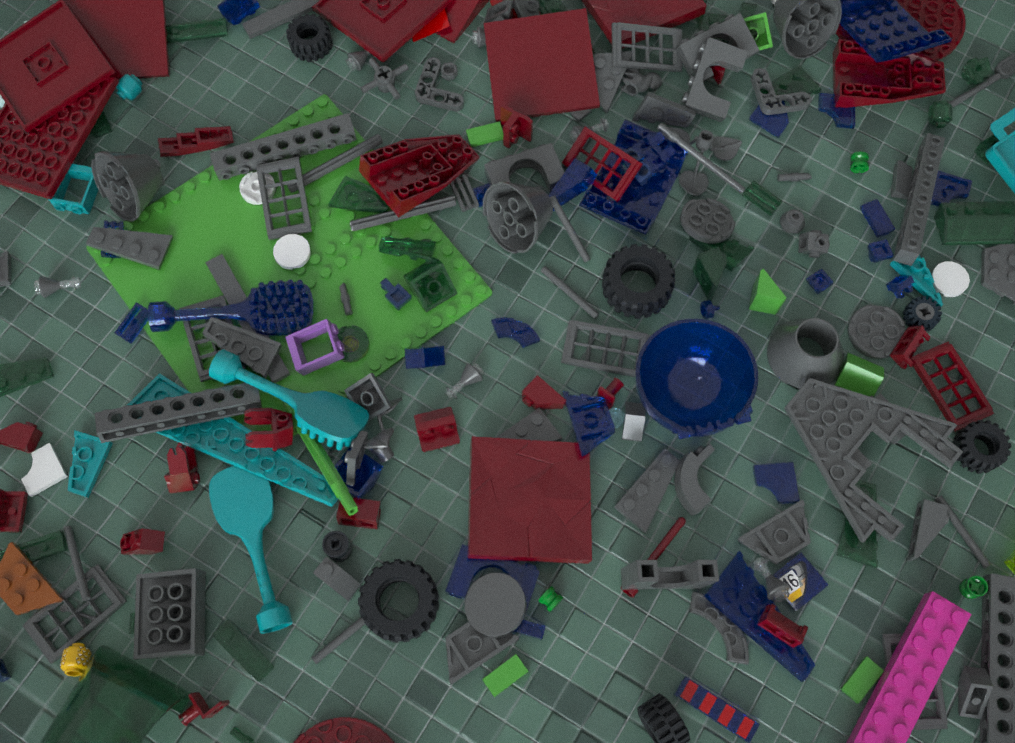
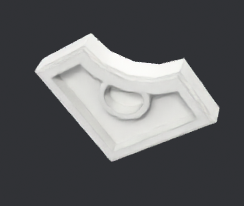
(45, 470)

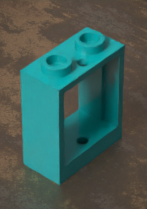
(77, 172)

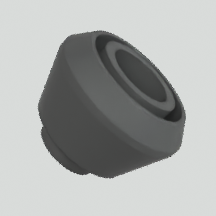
(792, 221)

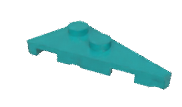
(922, 278)

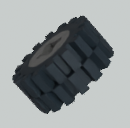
(915, 316)

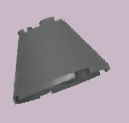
(806, 25)
(127, 181)
(516, 214)

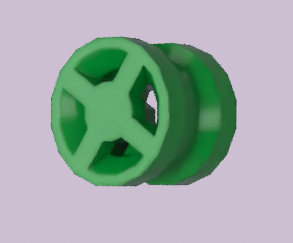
(859, 162)
(550, 598)

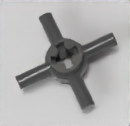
(384, 78)

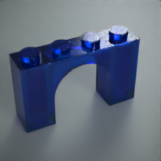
(467, 568)

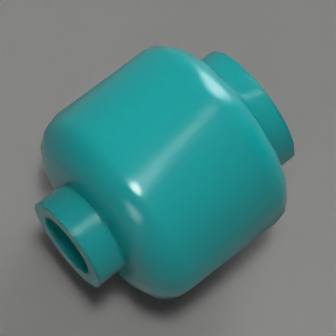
(129, 87)

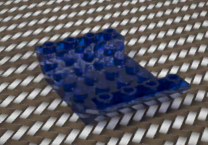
(887, 29)
(639, 203)

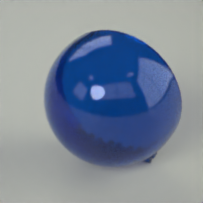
(696, 378)

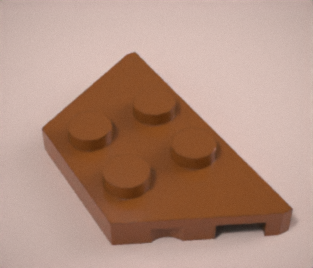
(23, 584)

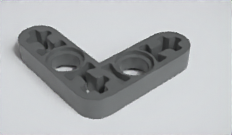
(432, 92)
(771, 99)

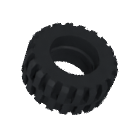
(640, 259)
(375, 585)

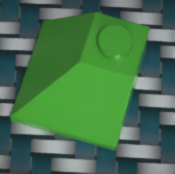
(760, 30)

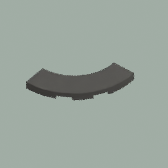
(731, 634)

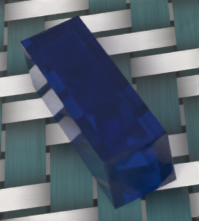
(530, 629)

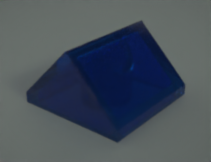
(365, 476)

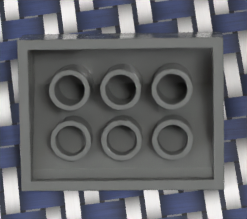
(170, 614)

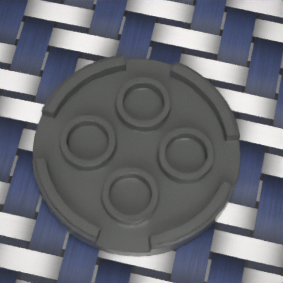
(707, 220)
(875, 331)
(495, 604)

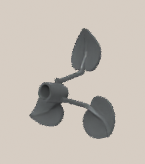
(723, 148)
(380, 443)

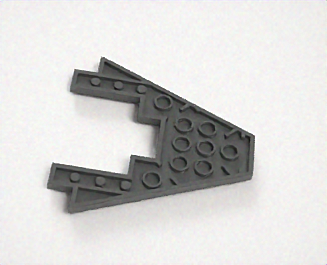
(837, 423)

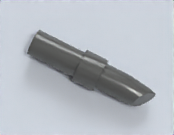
(793, 177)
(345, 299)

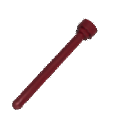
(660, 548)

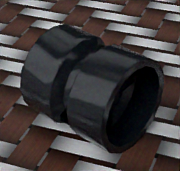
(337, 546)

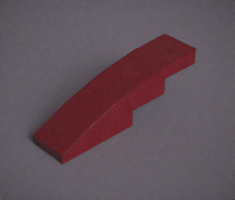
(194, 142)

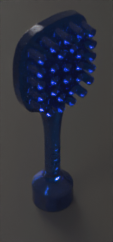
(268, 309)

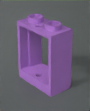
(294, 343)

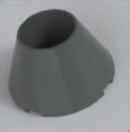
(796, 366)

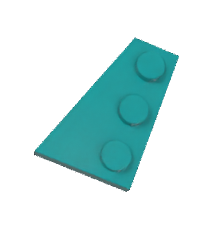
(87, 463)

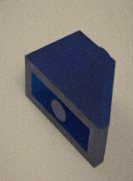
(424, 357)

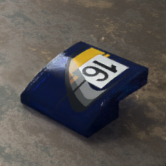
(803, 580)

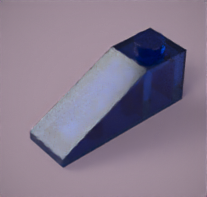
(573, 182)

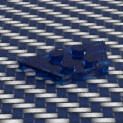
(589, 420)

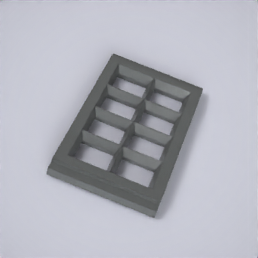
(617, 47)
(266, 168)
(214, 302)
(570, 342)
(42, 640)
(922, 723)

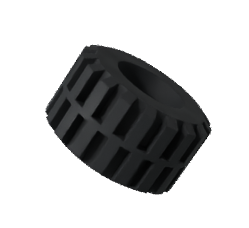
(312, 48)
(992, 437)
(663, 721)

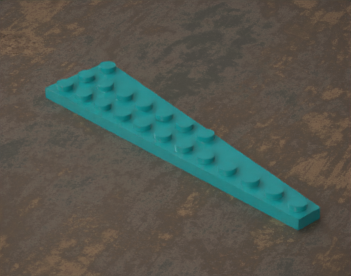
(226, 442)

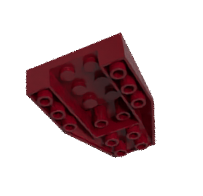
(864, 82)
(415, 169)

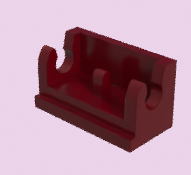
(908, 345)
(366, 517)
(782, 626)

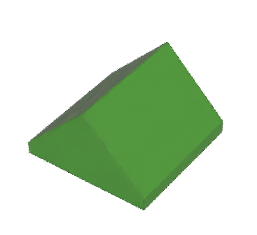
(766, 295)
(860, 375)

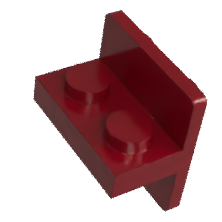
(515, 126)
(436, 429)

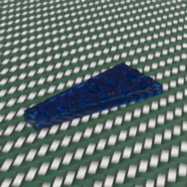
(743, 602)

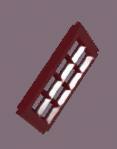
(625, 180)
(938, 351)

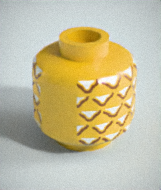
(75, 659)

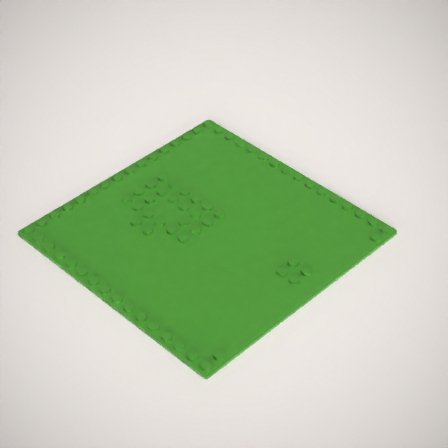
(214, 220)

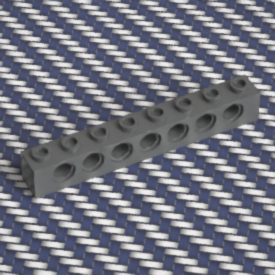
(275, 143)
(919, 199)
(170, 418)
(990, 650)

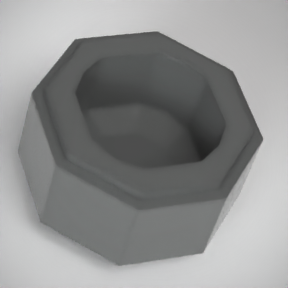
(449, 71)

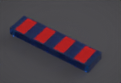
(717, 709)

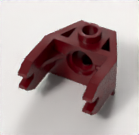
(281, 428)
(183, 469)

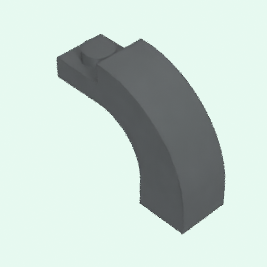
(686, 481)

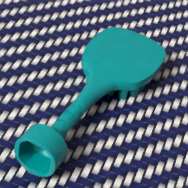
(317, 411)
(244, 508)

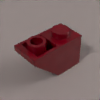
(142, 542)

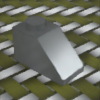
(336, 578)
(973, 692)

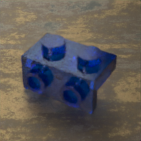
(237, 10)

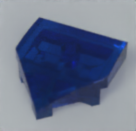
(773, 124)

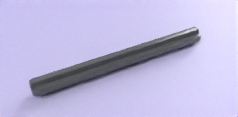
(338, 161)
(390, 216)

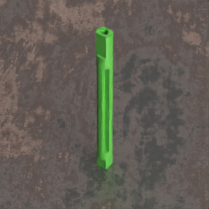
(326, 467)

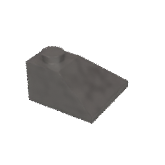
(369, 395)

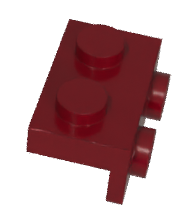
(12, 510)

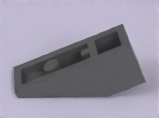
(928, 522)

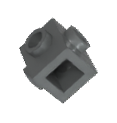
(813, 243)

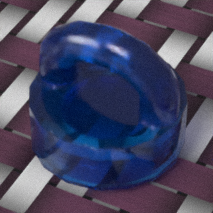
(707, 309)

